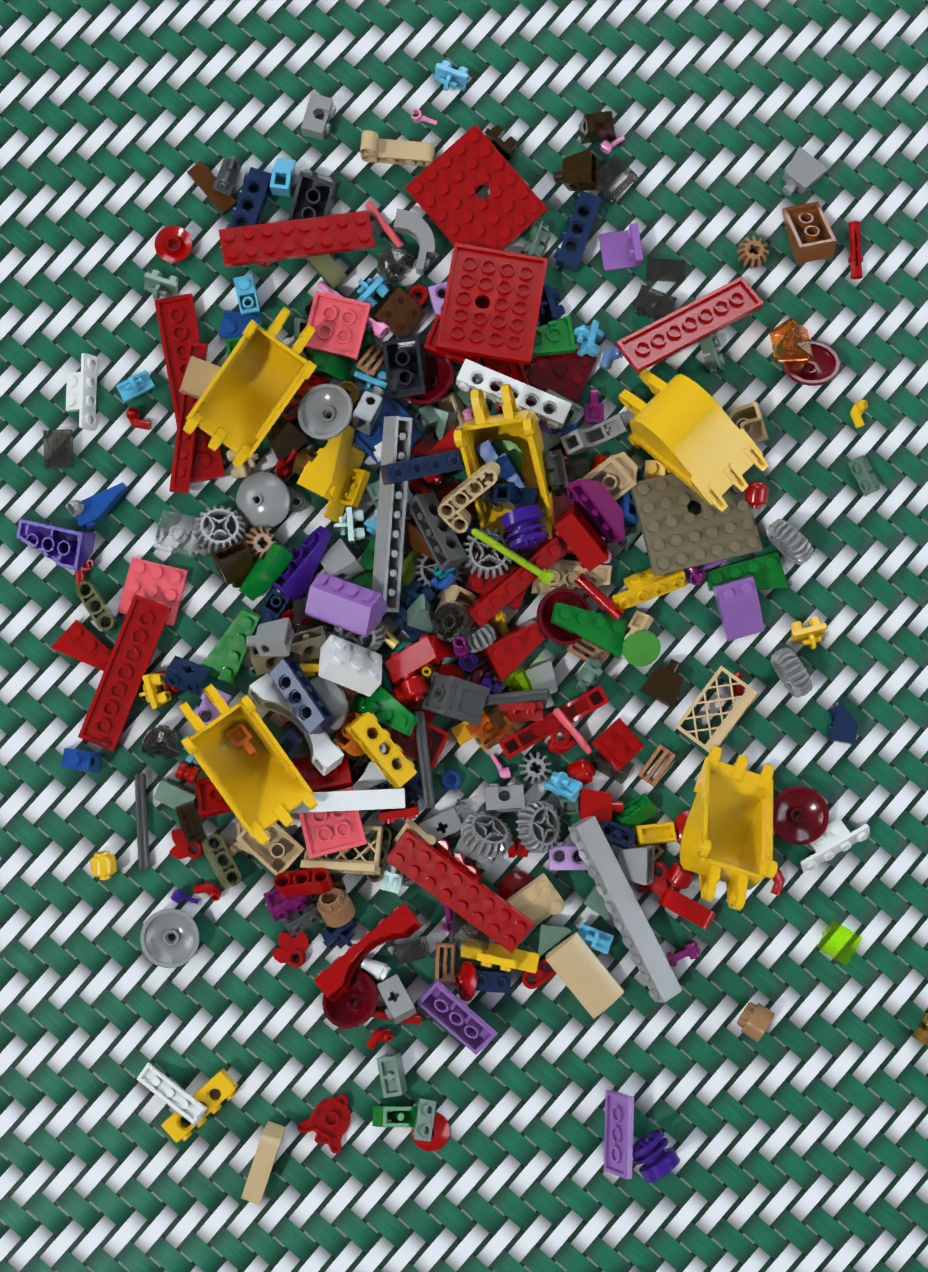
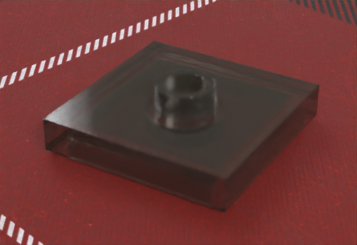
(466, 934)

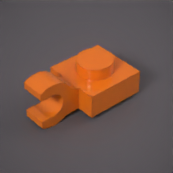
(241, 738)

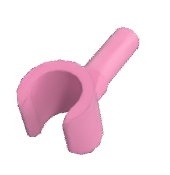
(418, 119)
(607, 147)
(503, 772)

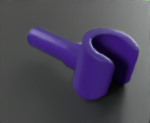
(178, 895)

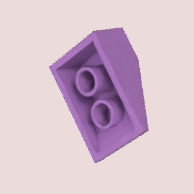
(739, 607)

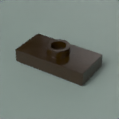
(190, 822)

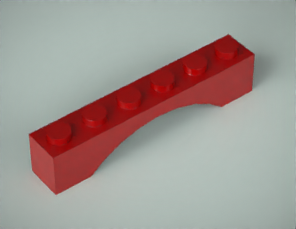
(498, 597)
(541, 729)
(336, 978)

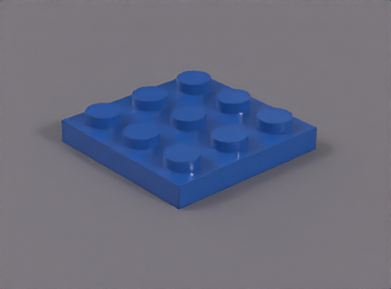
(389, 408)

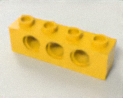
(359, 729)
(224, 1083)

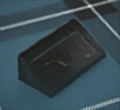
(665, 270)
(603, 766)

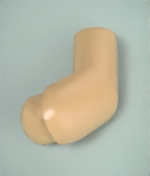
(235, 847)

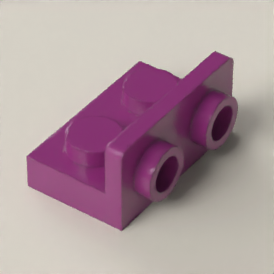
(282, 907)

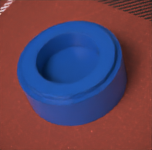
(450, 779)

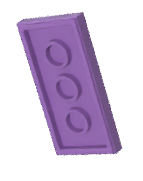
(618, 1134)

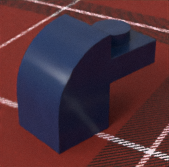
(513, 497)

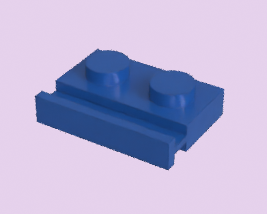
(235, 323)

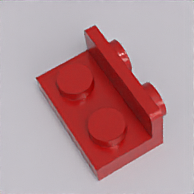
(523, 711)

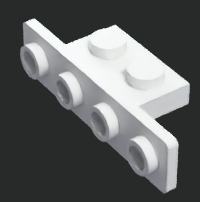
(81, 392)
(832, 841)

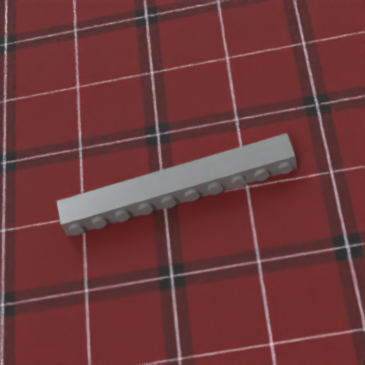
(391, 513)
(624, 909)

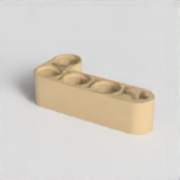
(395, 151)
(471, 493)
(263, 1162)

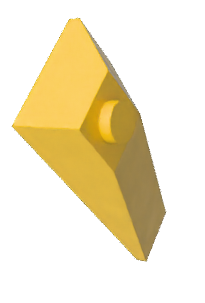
(328, 470)

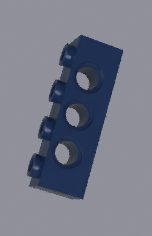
(254, 179)
(571, 259)
(421, 467)
(301, 696)

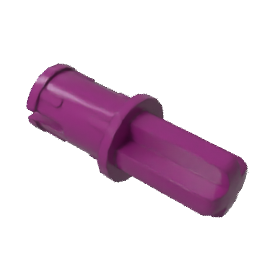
(460, 647)

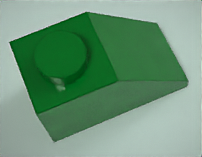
(330, 366)
(394, 1116)

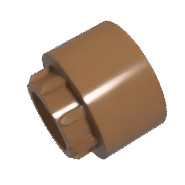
(336, 907)
(755, 1020)

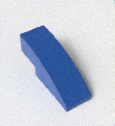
(509, 468)

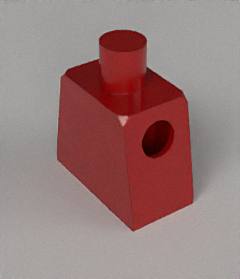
(598, 804)

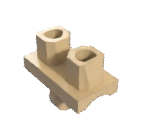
(246, 468)

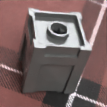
(455, 698)

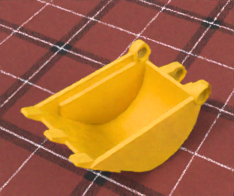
(251, 388)
(517, 427)
(692, 437)
(254, 788)
(730, 828)

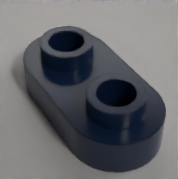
(615, 833)

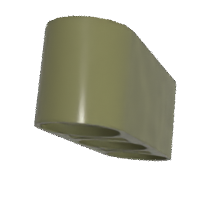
(327, 269)
(89, 600)
(385, 847)
(221, 851)

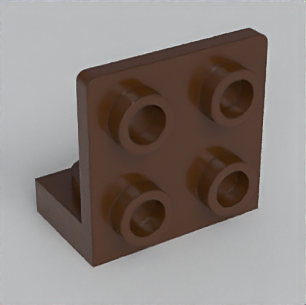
(399, 313)

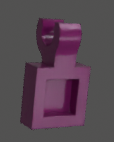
(593, 411)

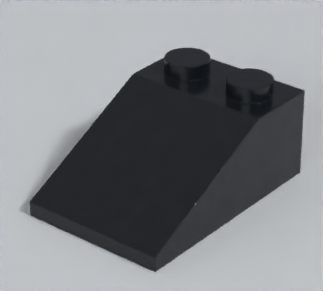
(313, 195)
(405, 366)

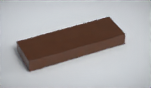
(205, 180)

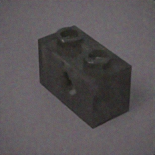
(647, 297)

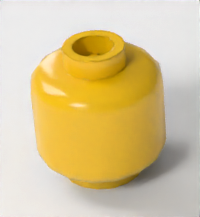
(103, 865)

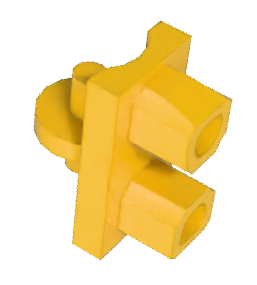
(808, 635)
(153, 690)

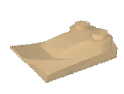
(616, 473)
(275, 854)
(538, 900)

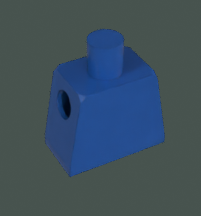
(81, 760)

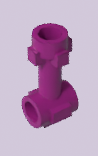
(697, 577)
(448, 915)
(692, 950)

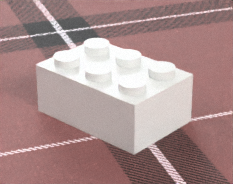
(350, 665)

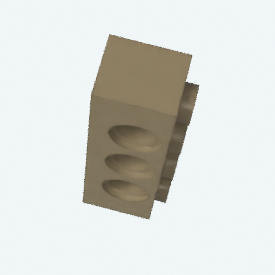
(304, 647)

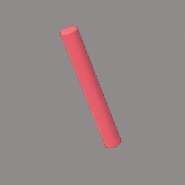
(385, 226)
(572, 730)

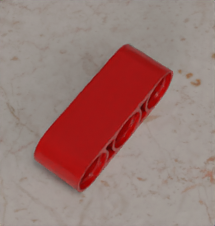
(303, 882)
(687, 908)

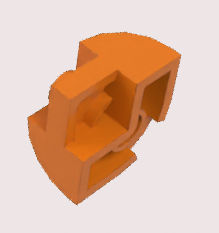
(344, 738)

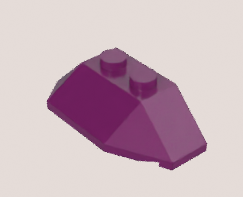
(598, 507)

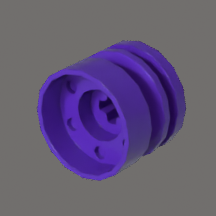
(523, 523)
(654, 1158)

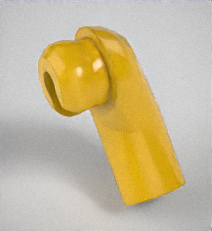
(857, 411)
(500, 619)
(427, 671)

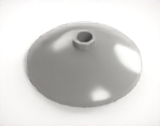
(318, 405)
(273, 500)
(334, 699)
(156, 940)

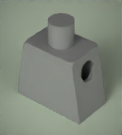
(802, 172)
(368, 410)
(340, 562)
(272, 638)
(543, 677)
(637, 863)

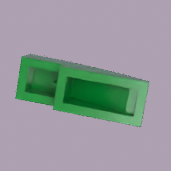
(266, 571)

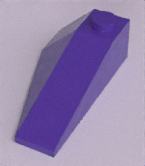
(62, 544)
(301, 569)

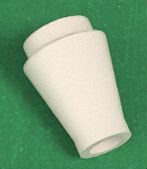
(376, 969)

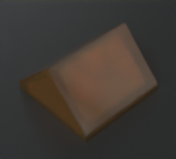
(791, 342)
(492, 729)

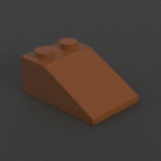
(808, 232)

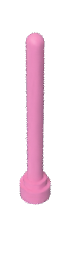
(380, 328)

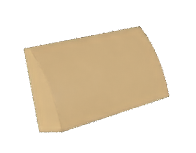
(197, 377)
(584, 974)

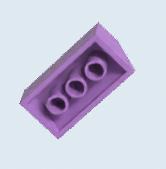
(345, 604)
(456, 1017)

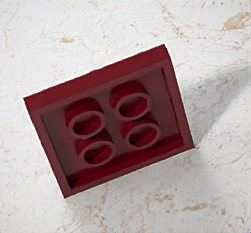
(561, 373)

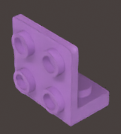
(621, 249)

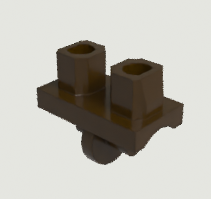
(505, 148)

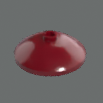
(817, 371)
(439, 380)
(544, 615)
(812, 818)
(343, 1012)

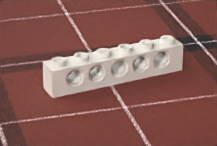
(524, 392)

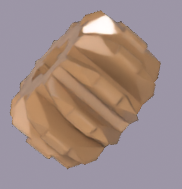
(753, 246)
(259, 534)

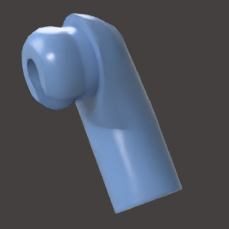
(610, 355)

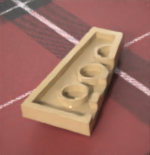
(567, 572)

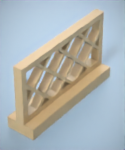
(731, 719)
(350, 866)

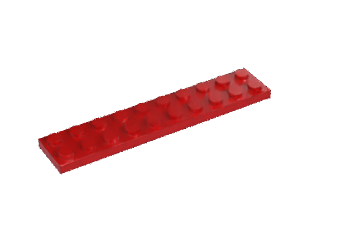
(178, 327)

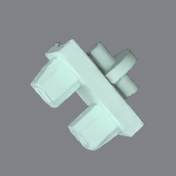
(354, 534)
(392, 879)

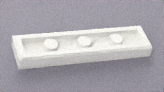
(172, 1094)

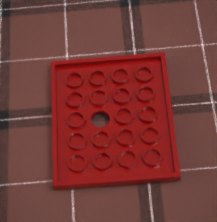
(449, 194)
(514, 290)

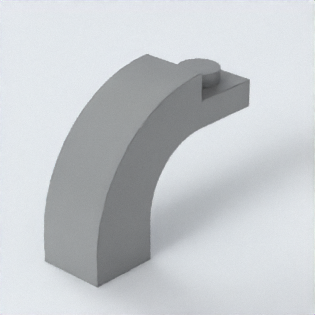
(417, 228)
(595, 436)

